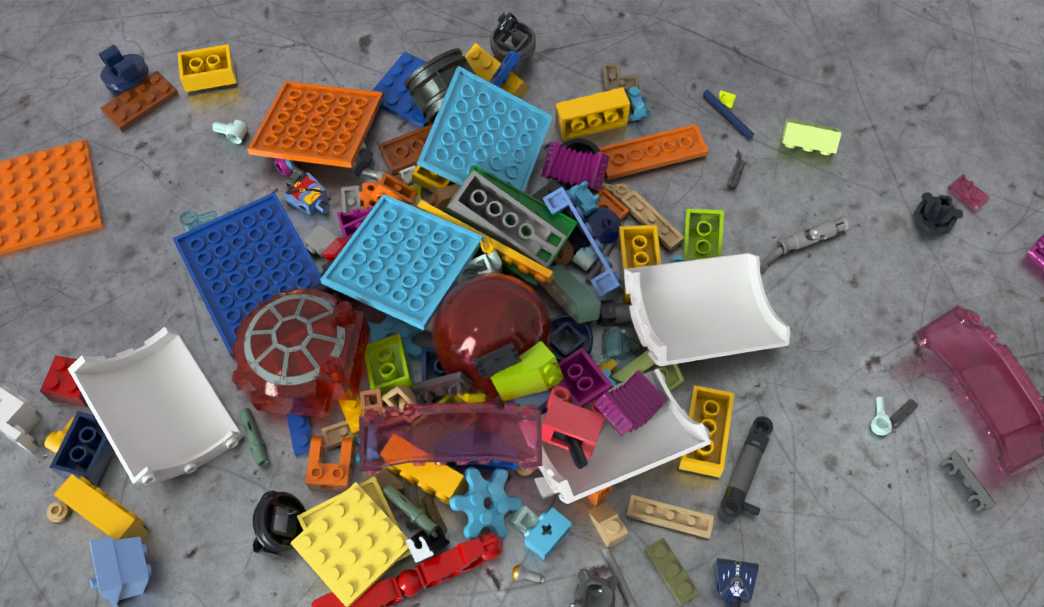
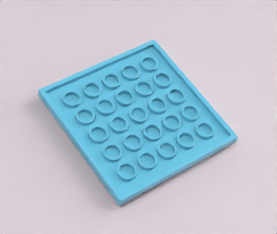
(484, 129)
(402, 261)

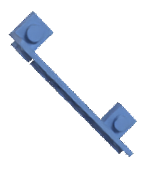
(607, 280)

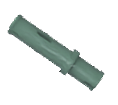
(256, 444)
(416, 515)

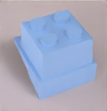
(119, 568)

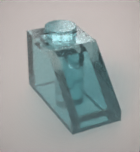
(615, 342)

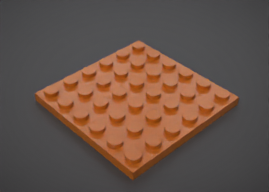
(316, 124)
(47, 196)

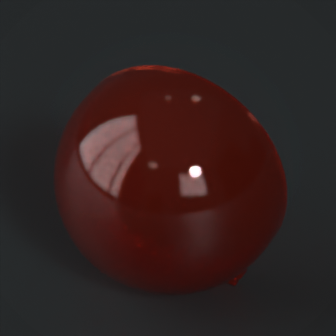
(484, 316)

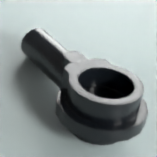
(365, 158)

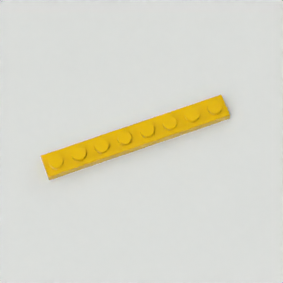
(507, 254)

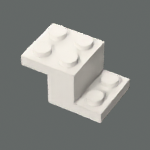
(17, 418)

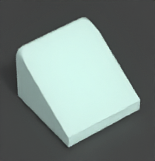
(524, 519)

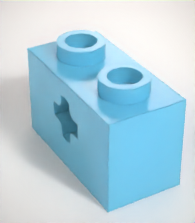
(545, 545)

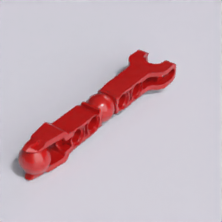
(427, 574)

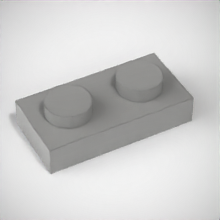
(350, 198)

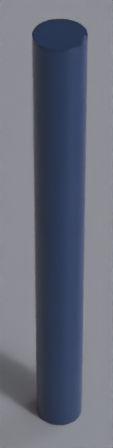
(737, 122)

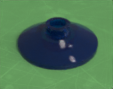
(597, 223)

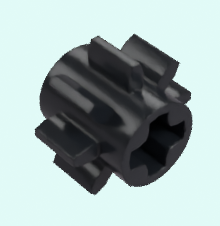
(507, 23)

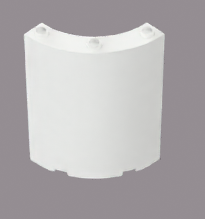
(703, 309)
(157, 408)
(616, 457)

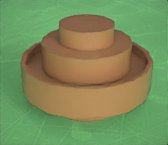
(565, 254)

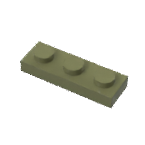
(672, 571)

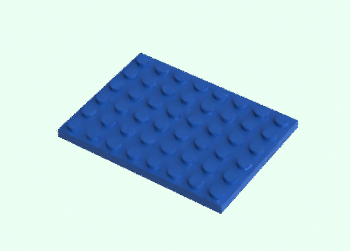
(245, 261)

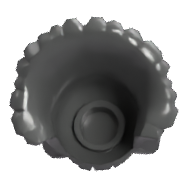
(594, 591)

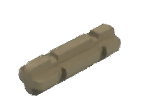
(433, 513)

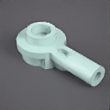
(881, 423)

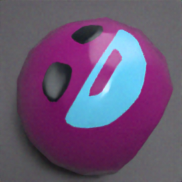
(285, 166)

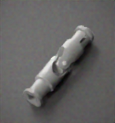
(824, 231)

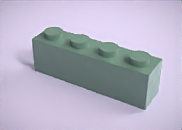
(572, 295)

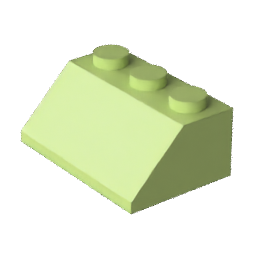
(811, 136)
(646, 364)

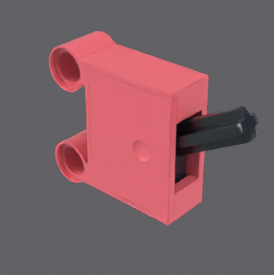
(571, 426)

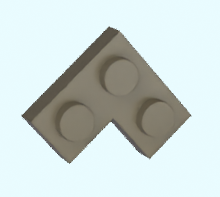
(613, 79)

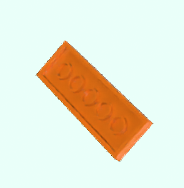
(654, 151)

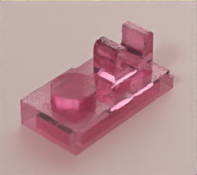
(969, 193)

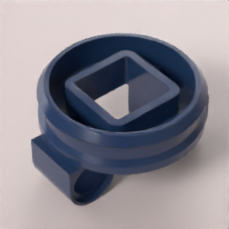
(130, 69)
(580, 332)

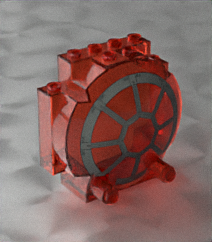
(301, 352)

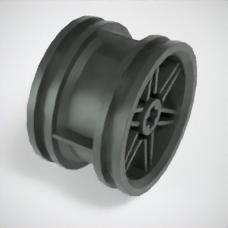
(432, 80)

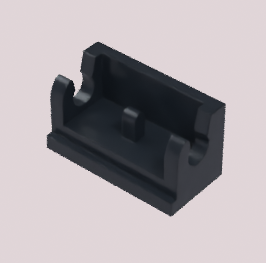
(497, 360)
(424, 546)

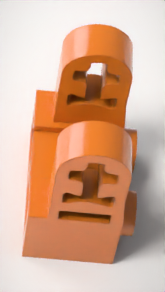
(330, 476)

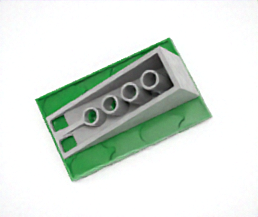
(510, 219)

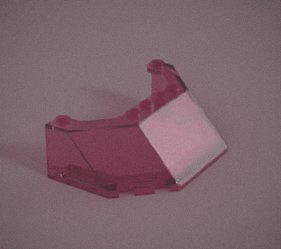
(993, 384)
(450, 434)

